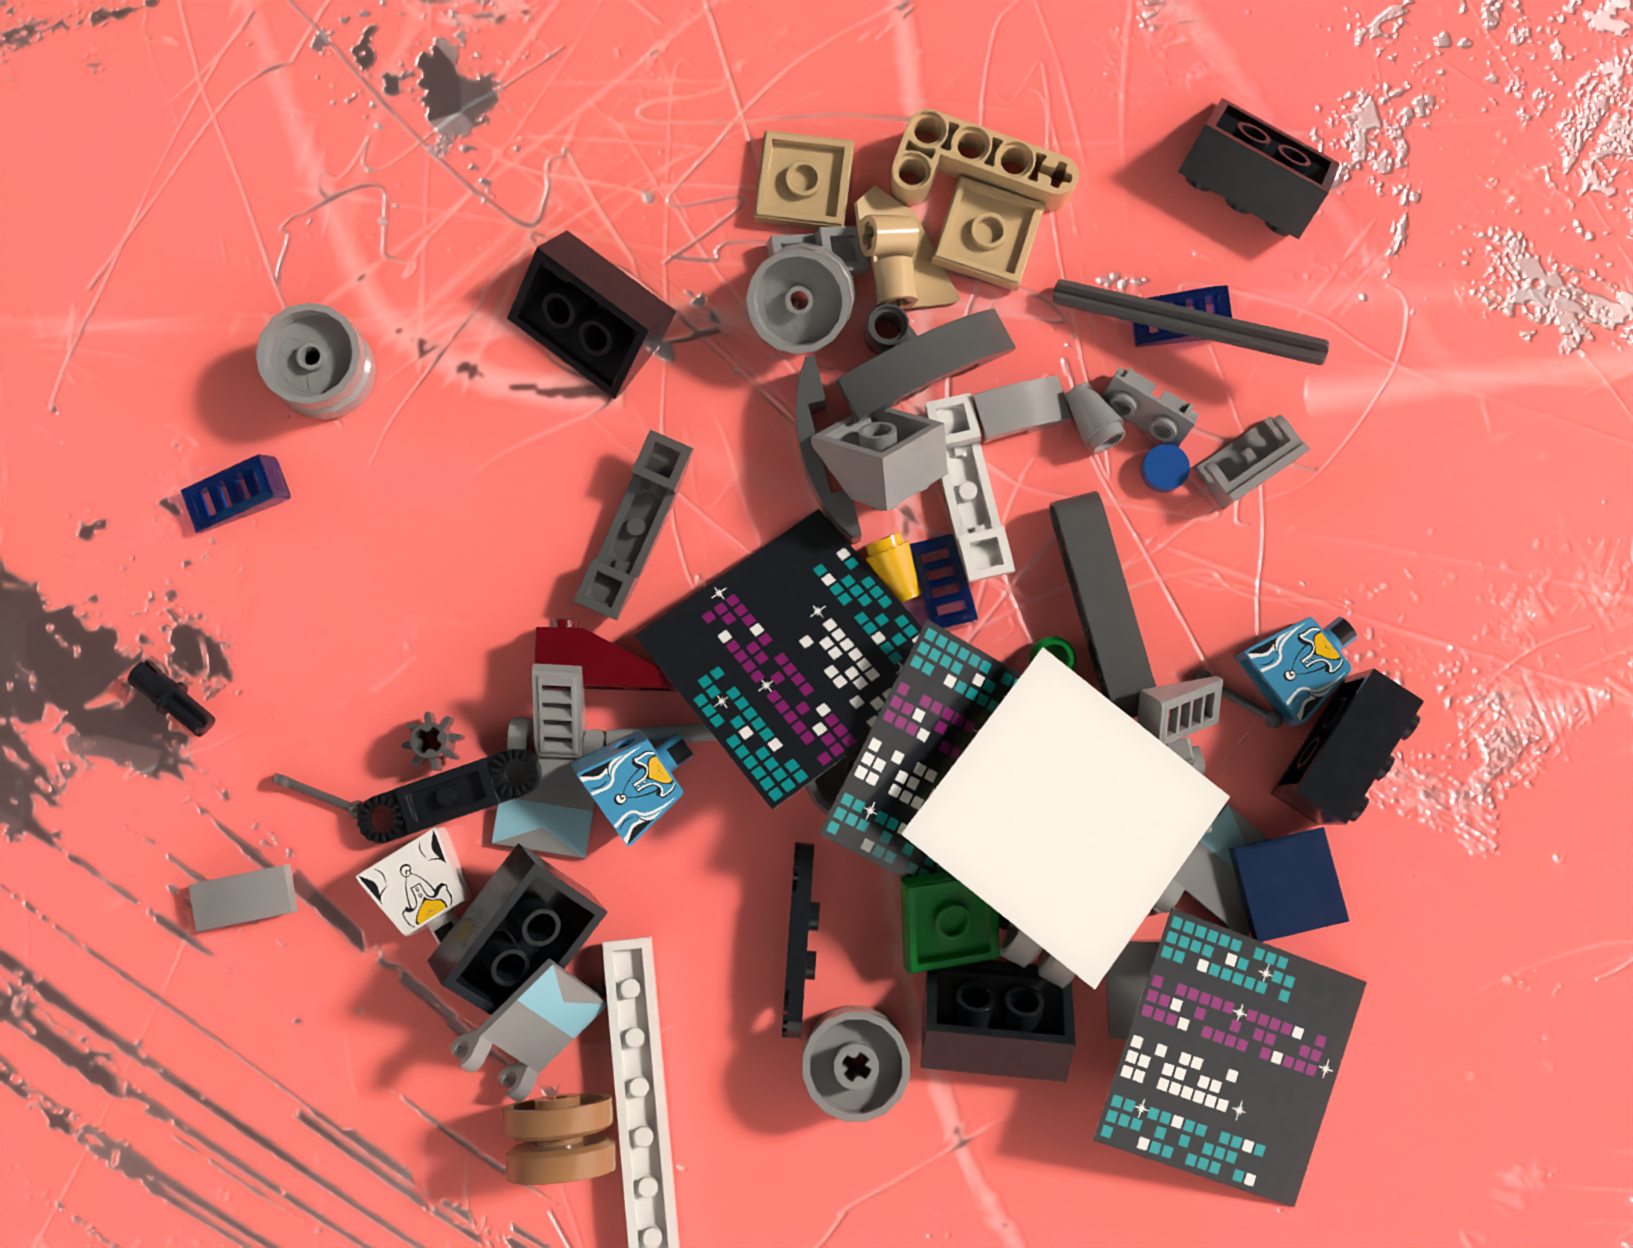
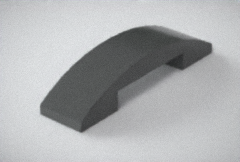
(924, 361)
(837, 505)
(635, 526)

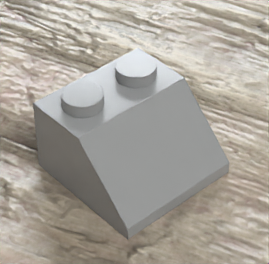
(884, 456)

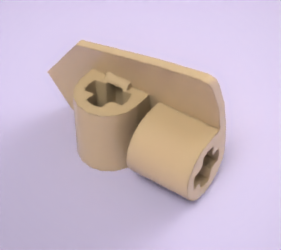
(900, 254)

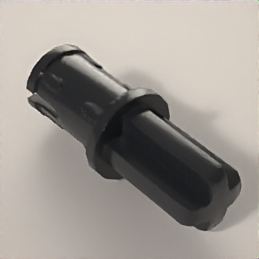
(170, 697)

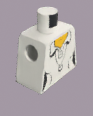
(420, 885)

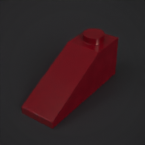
(602, 662)

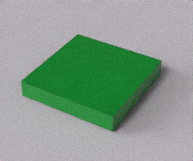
(945, 924)

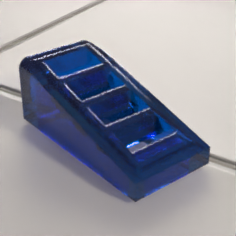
(1215, 296)
(263, 481)
(952, 620)

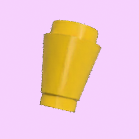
(894, 565)

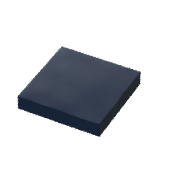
(1289, 885)

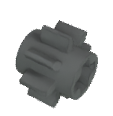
(445, 737)

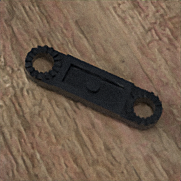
(448, 795)
(800, 961)

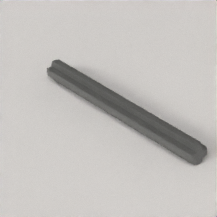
(1191, 322)

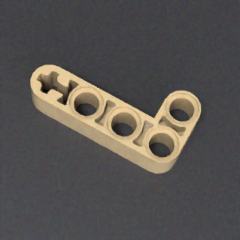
(994, 151)

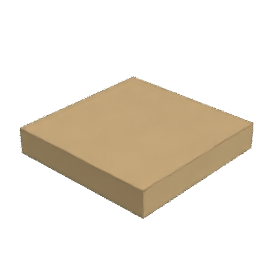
(803, 180)
(988, 233)

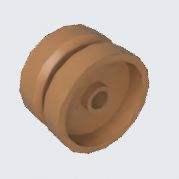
(559, 1138)

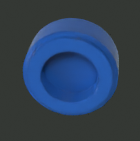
(1165, 468)

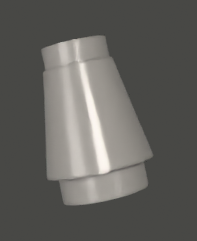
(1095, 419)

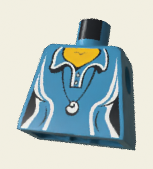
(1299, 666)
(633, 781)

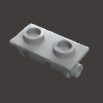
(1164, 418)

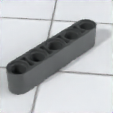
(1102, 599)

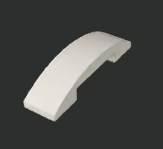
(969, 493)

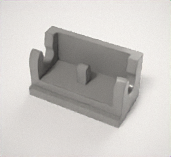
(1251, 460)

